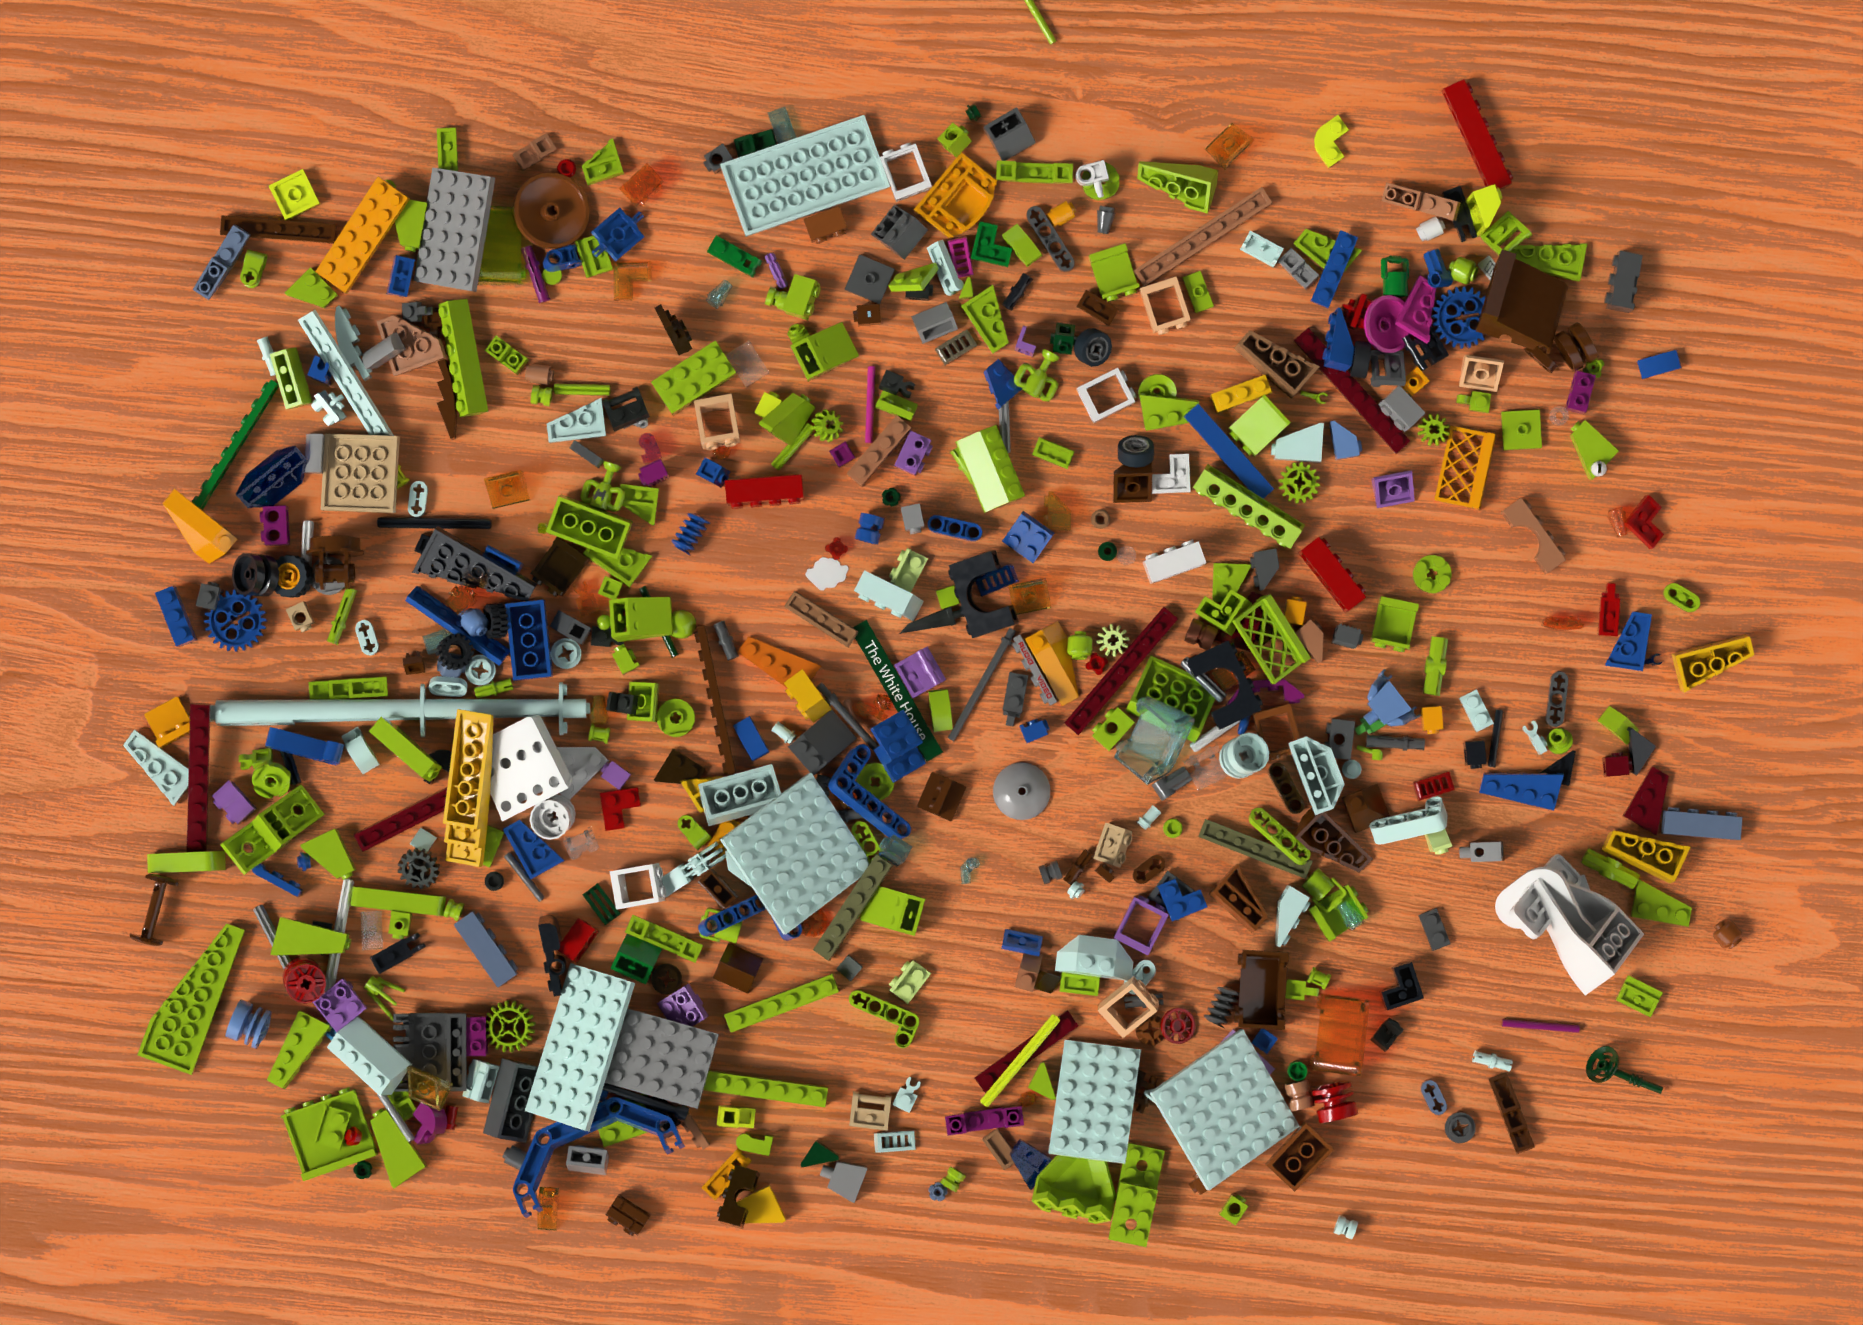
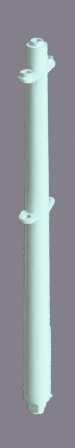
(338, 710)

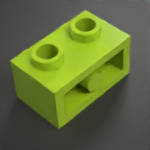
(801, 297)

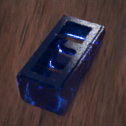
(1012, 575)

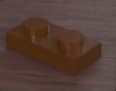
(1097, 308)
(1105, 872)

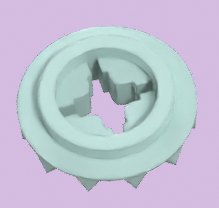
(557, 650)
(486, 677)

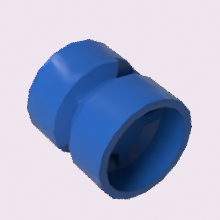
(869, 528)

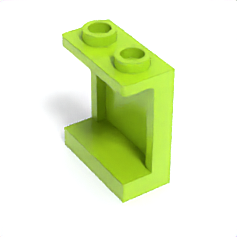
(1394, 623)

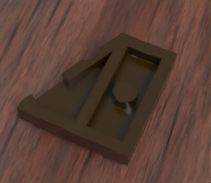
(678, 768)

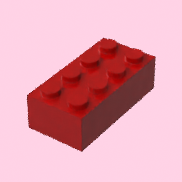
(764, 490)
(1332, 575)

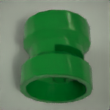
(1300, 1070)

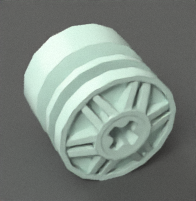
(1244, 755)

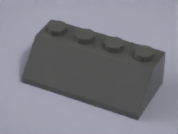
(508, 1103)

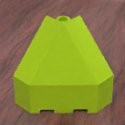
(1076, 1189)

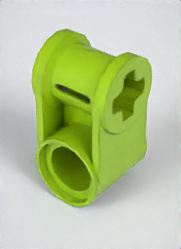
(253, 264)
(695, 834)

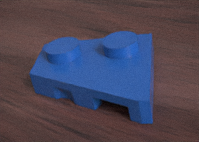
(1001, 383)

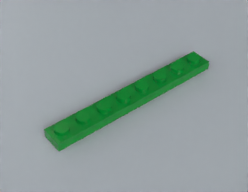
(238, 439)

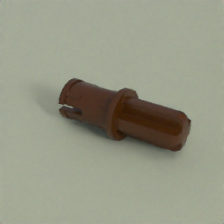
(1078, 867)

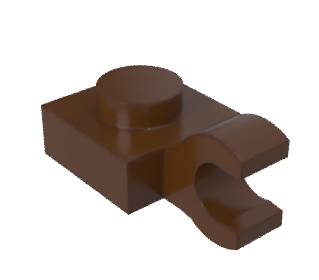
(433, 322)

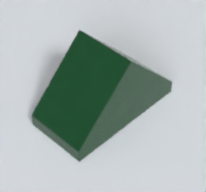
(819, 1154)

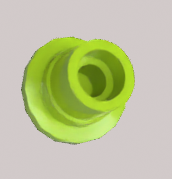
(1559, 741)

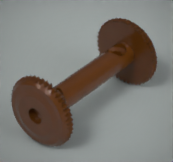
(153, 910)

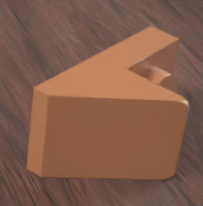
(1028, 972)

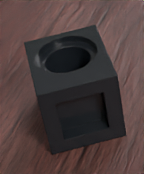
(1474, 754)

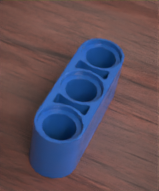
(964, 528)

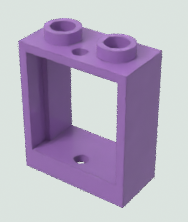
(1131, 942)

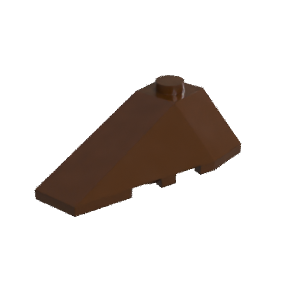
(1328, 839)

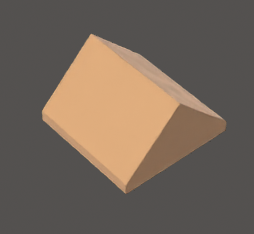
(1480, 373)

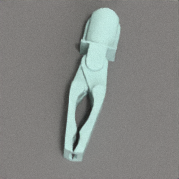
(681, 876)

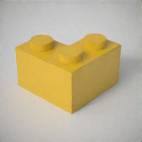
(809, 699)

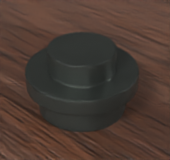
(494, 881)

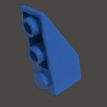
(1339, 344)

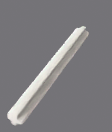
(340, 925)

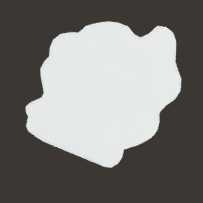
(827, 573)

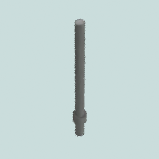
(832, 700)

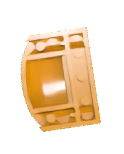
(958, 197)

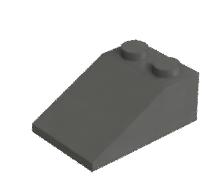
(822, 742)

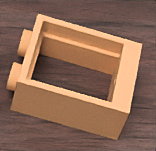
(1157, 287)
(714, 404)
(1114, 1017)

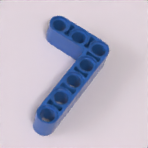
(864, 797)
(734, 916)

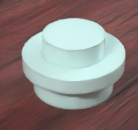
(1351, 769)
(1076, 890)

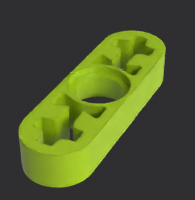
(858, 836)

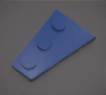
(531, 849)

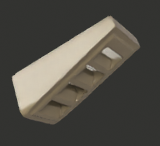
(939, 350)

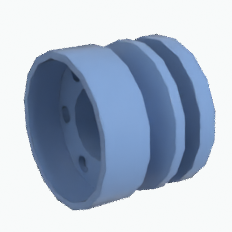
(249, 1024)

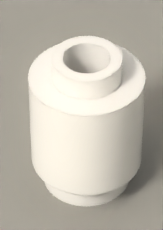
(1430, 229)

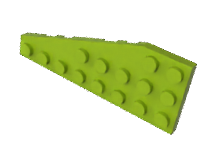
(184, 1019)

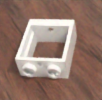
(912, 190)
(1129, 392)
(620, 888)

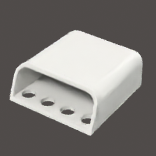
(525, 765)

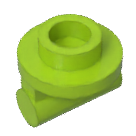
(797, 332)

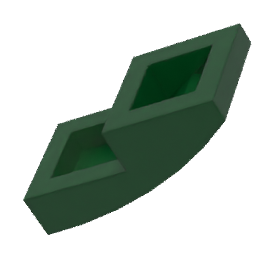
(754, 142)

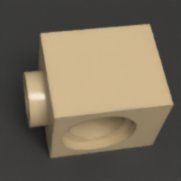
(294, 611)

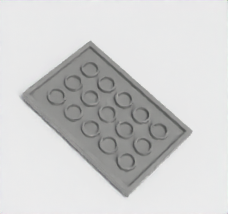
(454, 229)
(662, 1058)

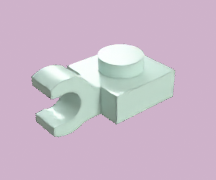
(1538, 742)

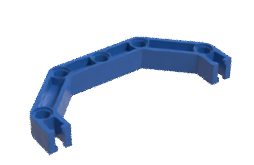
(561, 1134)

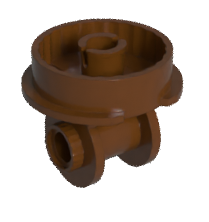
(334, 545)

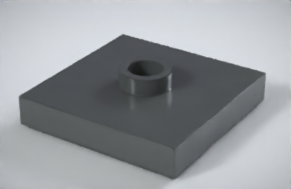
(869, 279)

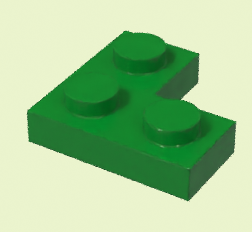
(985, 249)

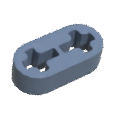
(1437, 1094)

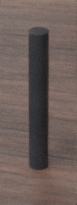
(1495, 738)

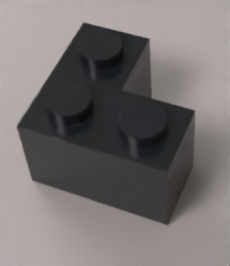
(1407, 987)

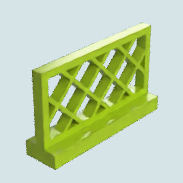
(1281, 628)

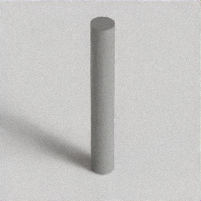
(396, 1117)

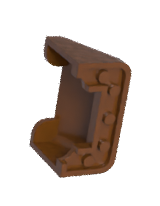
(1262, 989)

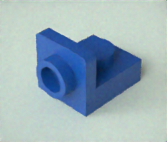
(713, 472)

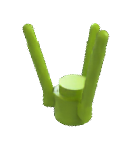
(375, 987)

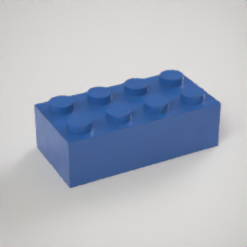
(529, 640)

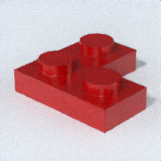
(1640, 522)
(614, 802)

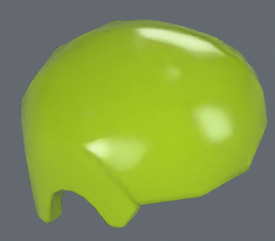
(683, 624)

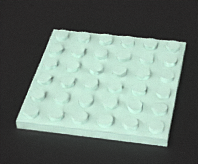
(796, 853)
(1224, 1109)

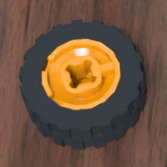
(294, 576)

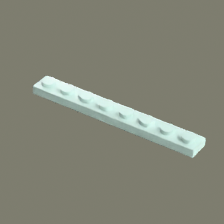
(344, 374)

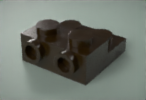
(675, 330)

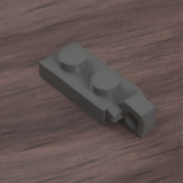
(1014, 697)

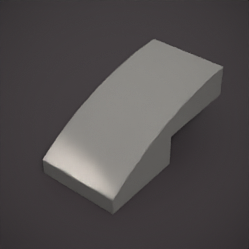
(1298, 268)

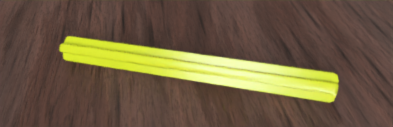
(1020, 1060)

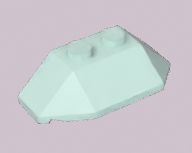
(1318, 773)
(1095, 958)

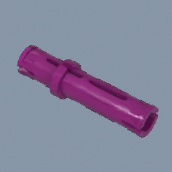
(535, 274)

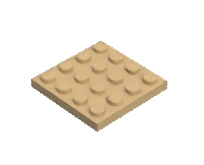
(360, 473)

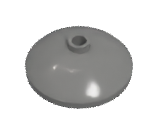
(1007, 786)

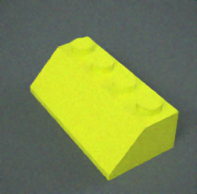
(1483, 207)

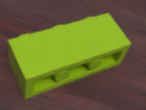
(291, 378)

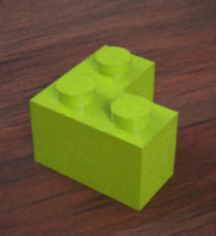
(1223, 614)

